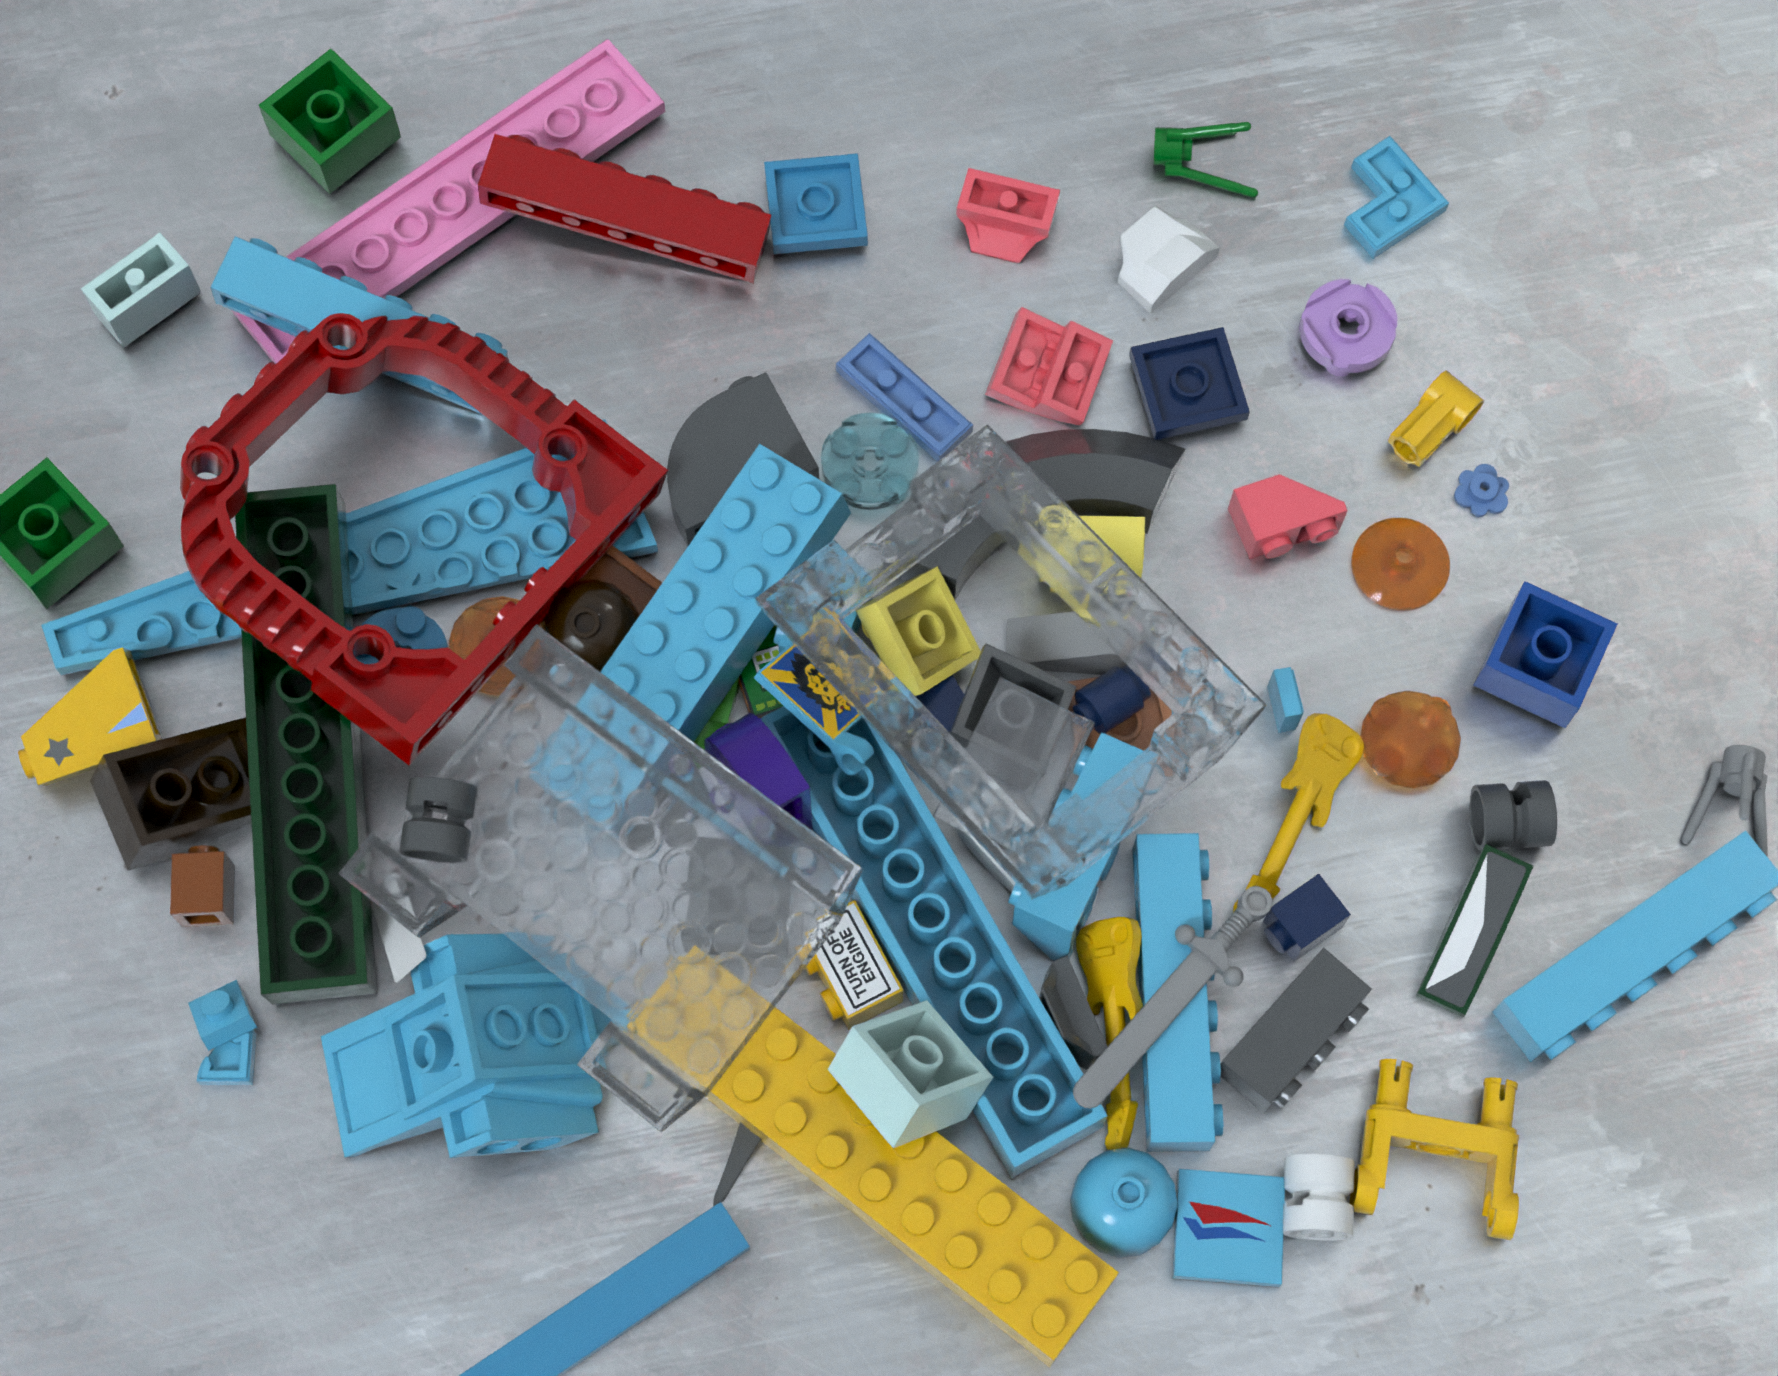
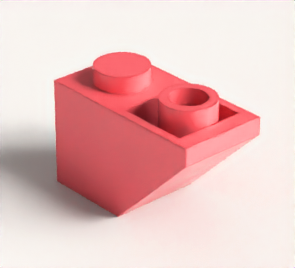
(1282, 513)

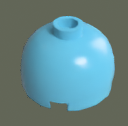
(1123, 1202)

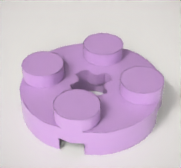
(1341, 351)

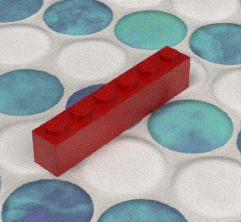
(624, 207)

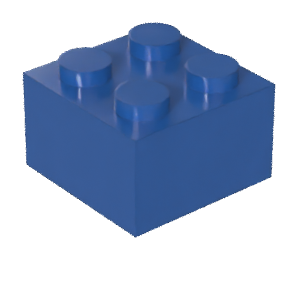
(1545, 654)

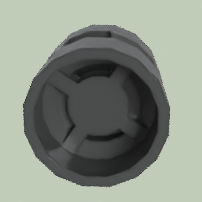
(1518, 815)
(433, 837)

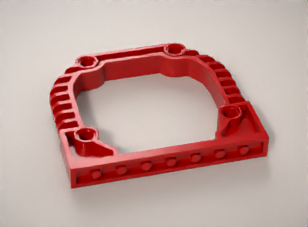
(408, 691)

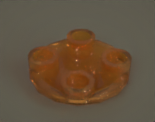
(1410, 739)

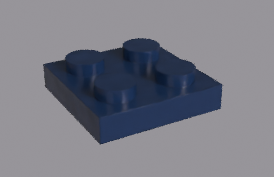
(1189, 383)

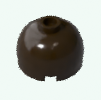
(591, 619)

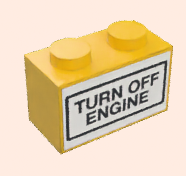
(855, 972)

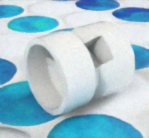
(1318, 1197)

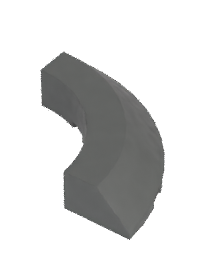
(1089, 470)

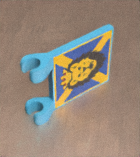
(817, 705)

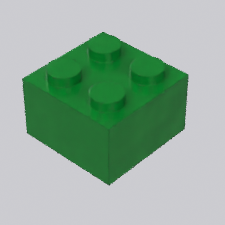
(330, 120)
(52, 533)

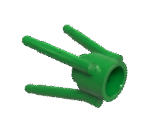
(1175, 146)

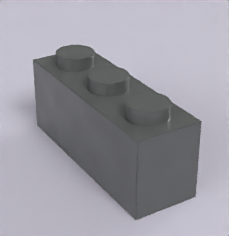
(1296, 1032)

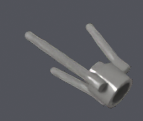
(1742, 777)

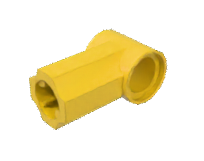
(1441, 410)

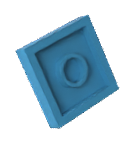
(816, 203)

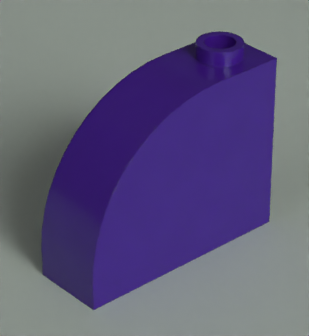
(762, 761)

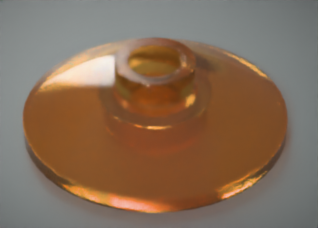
(1398, 583)

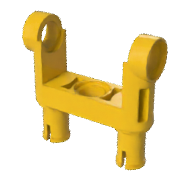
(1488, 1142)

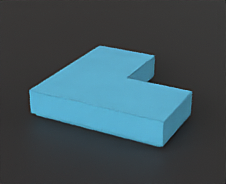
(1402, 200)

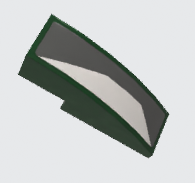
(1474, 930)

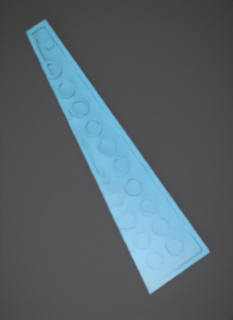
(413, 547)

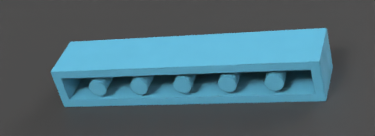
(299, 296)
(1638, 947)
(1179, 1063)

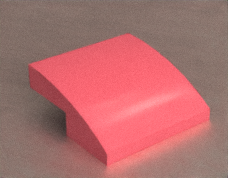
(1049, 367)

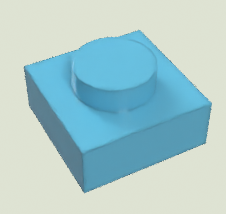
(222, 1015)

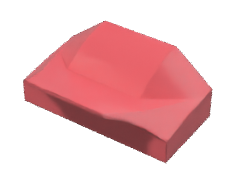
(1005, 214)

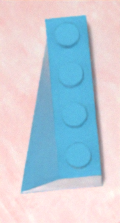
(1053, 917)

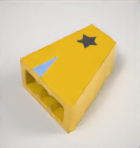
(93, 719)

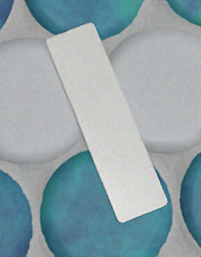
(401, 946)

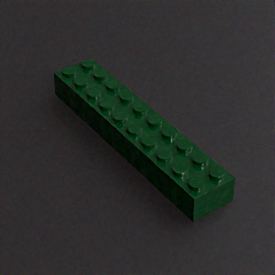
(304, 767)

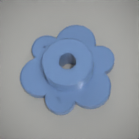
(1480, 501)

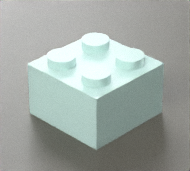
(909, 1073)

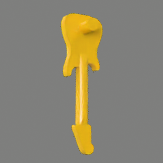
(1324, 758)
(1109, 960)

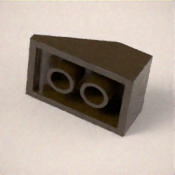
(175, 792)

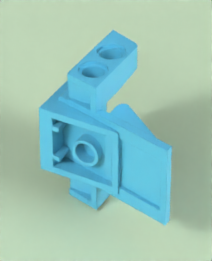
(474, 1051)

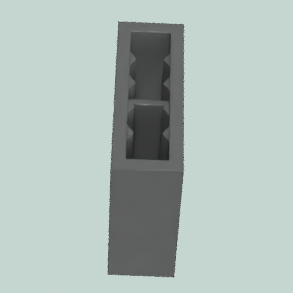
(720, 441)

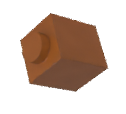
(202, 887)

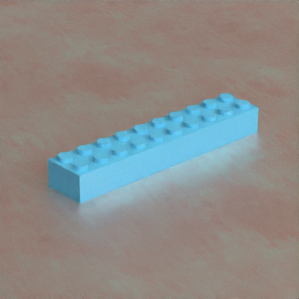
(944, 943)

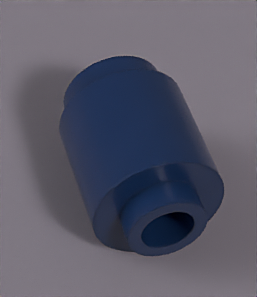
(1111, 698)

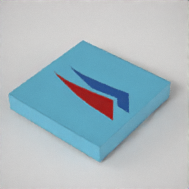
(1229, 1228)

